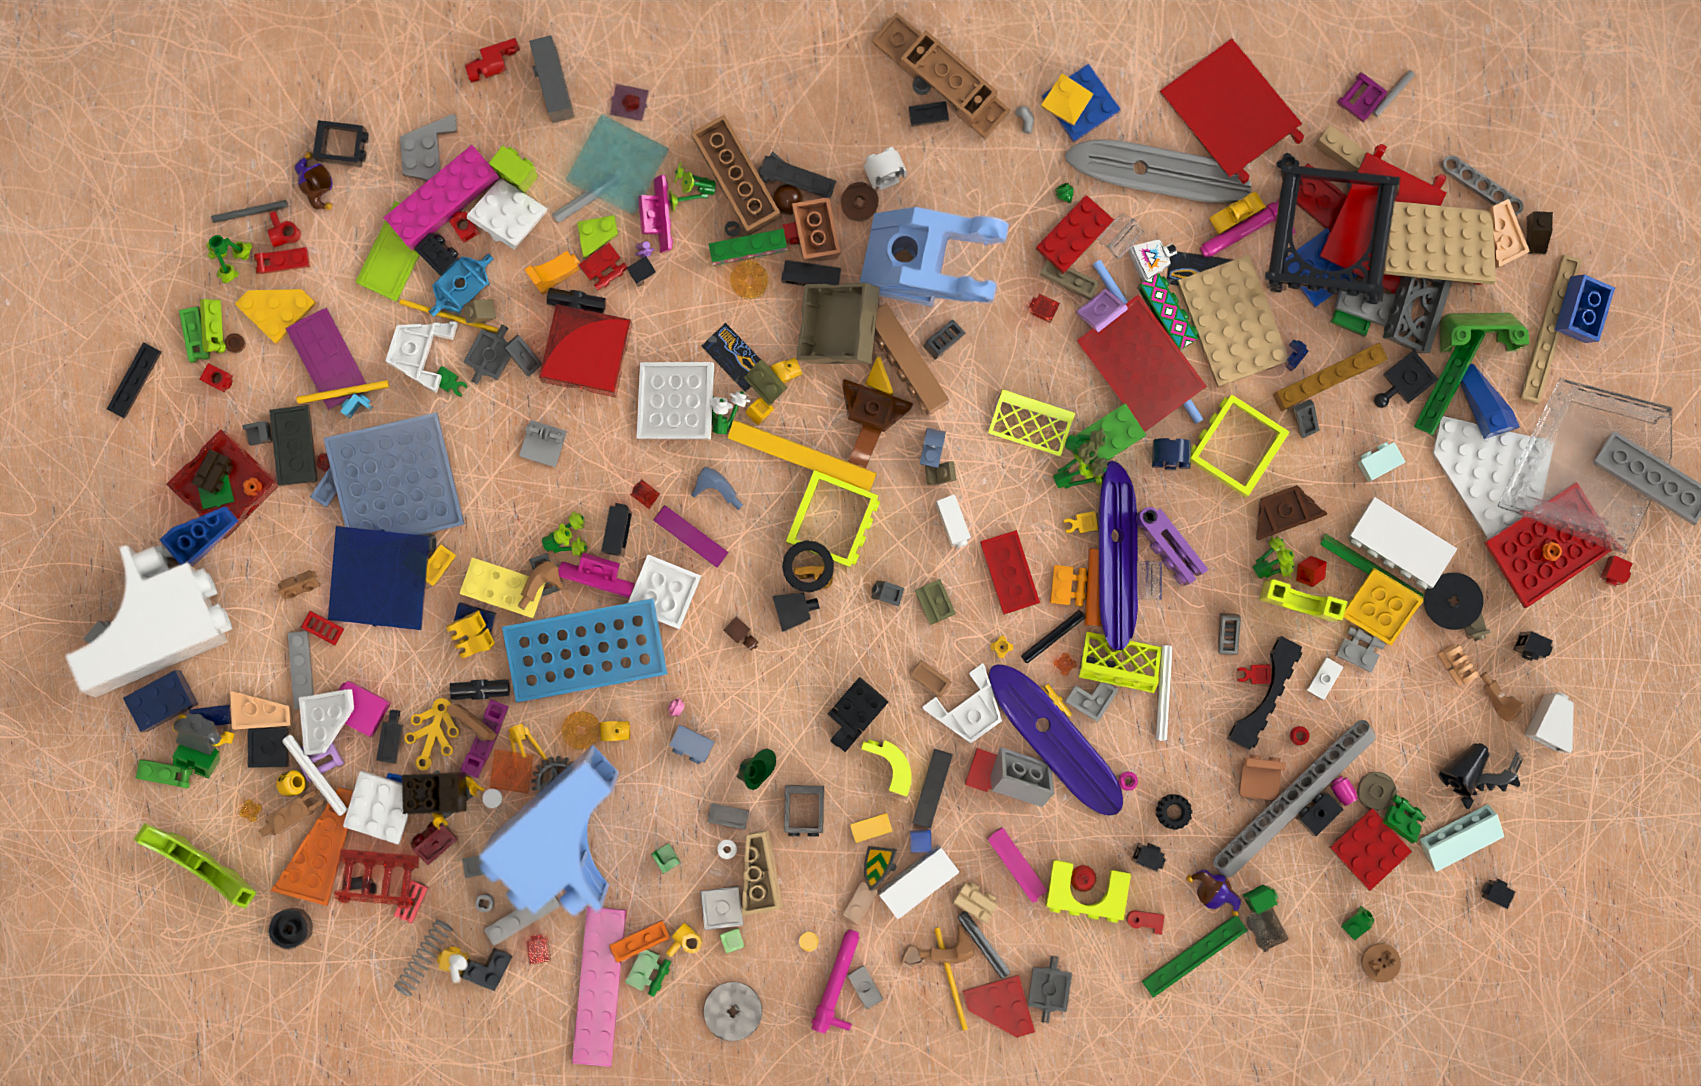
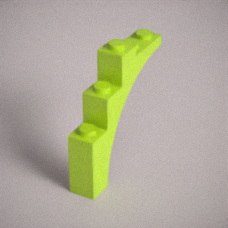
(200, 863)

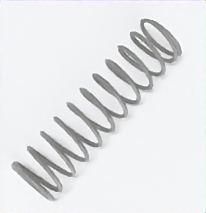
(400, 988)

